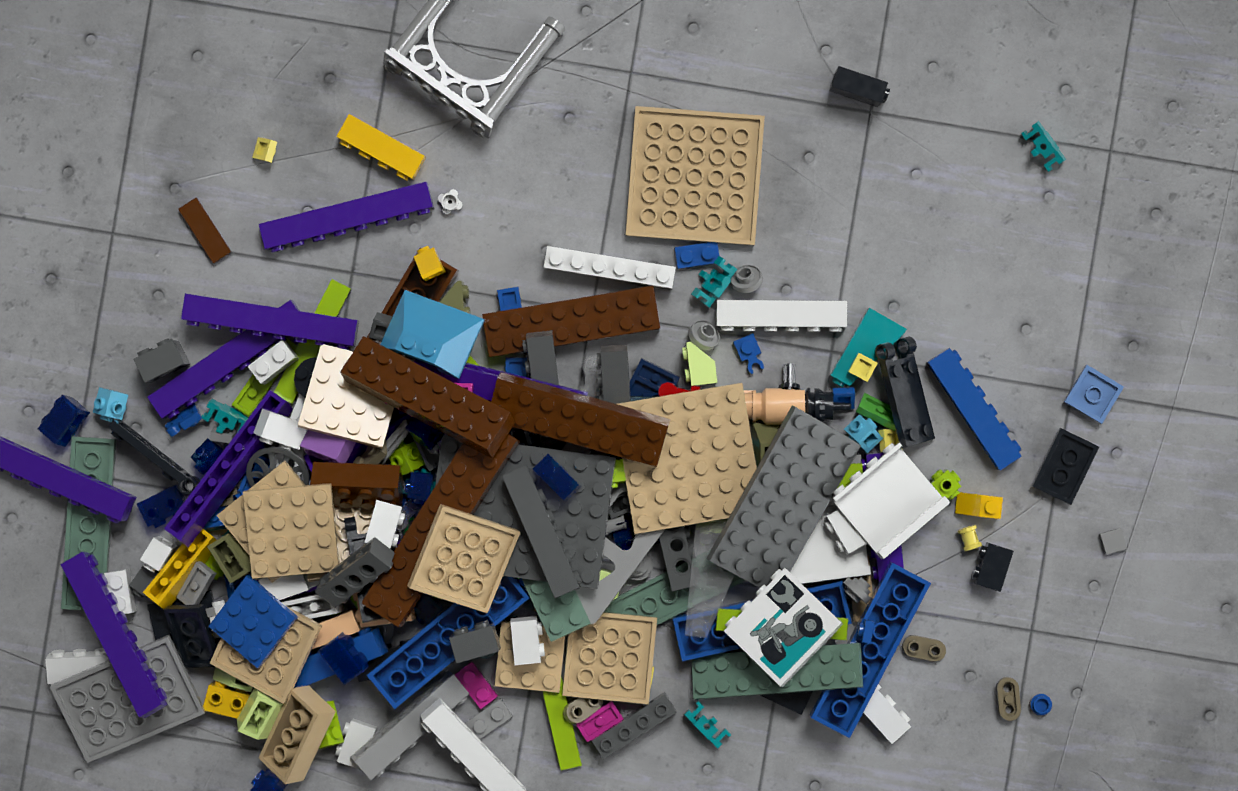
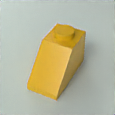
(428, 263)
(979, 505)

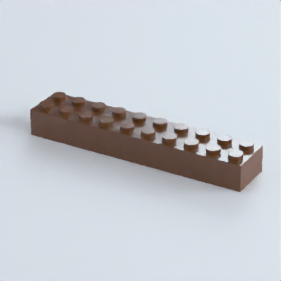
(461, 488)

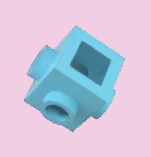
(110, 404)
(860, 429)

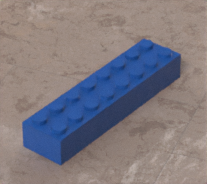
(829, 594)
(892, 610)
(431, 648)

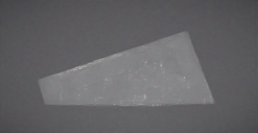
(707, 581)

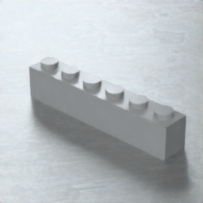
(406, 727)

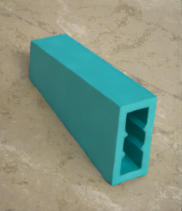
(870, 332)

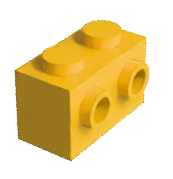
(225, 699)

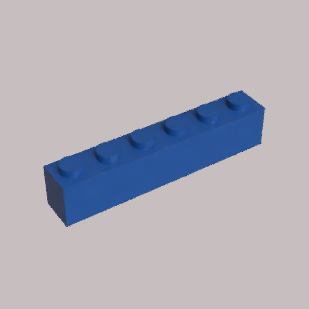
(974, 409)
(315, 668)

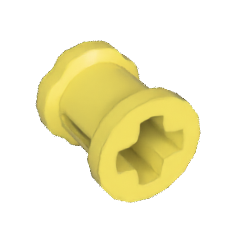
(969, 538)

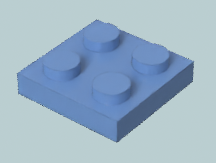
(1093, 394)

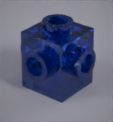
(206, 455)

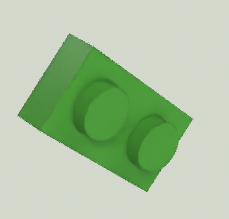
(876, 411)

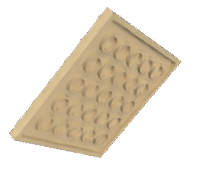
(695, 175)
(701, 463)

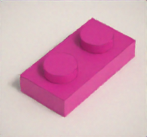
(476, 685)
(600, 721)

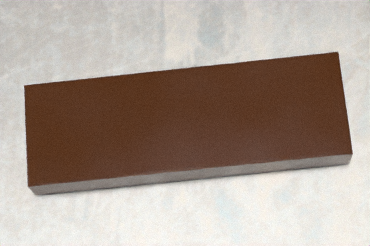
(205, 230)

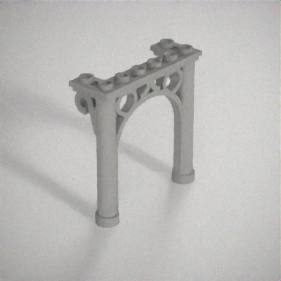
(482, 121)

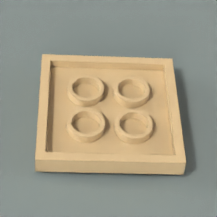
(536, 676)

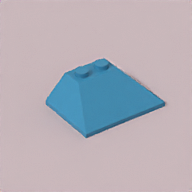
(432, 333)

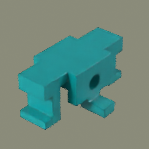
(1051, 146)
(720, 282)
(233, 415)
(708, 732)

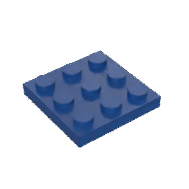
(253, 621)

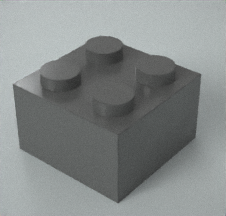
(161, 361)
(474, 642)

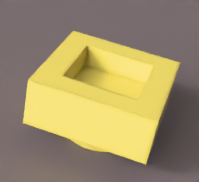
(264, 149)
(862, 367)
(889, 436)

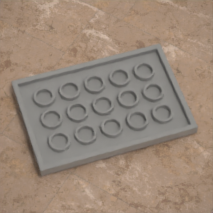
(103, 714)

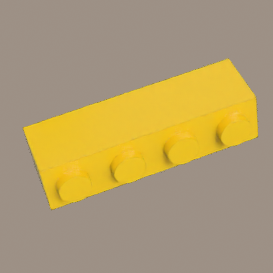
(381, 147)
(170, 579)

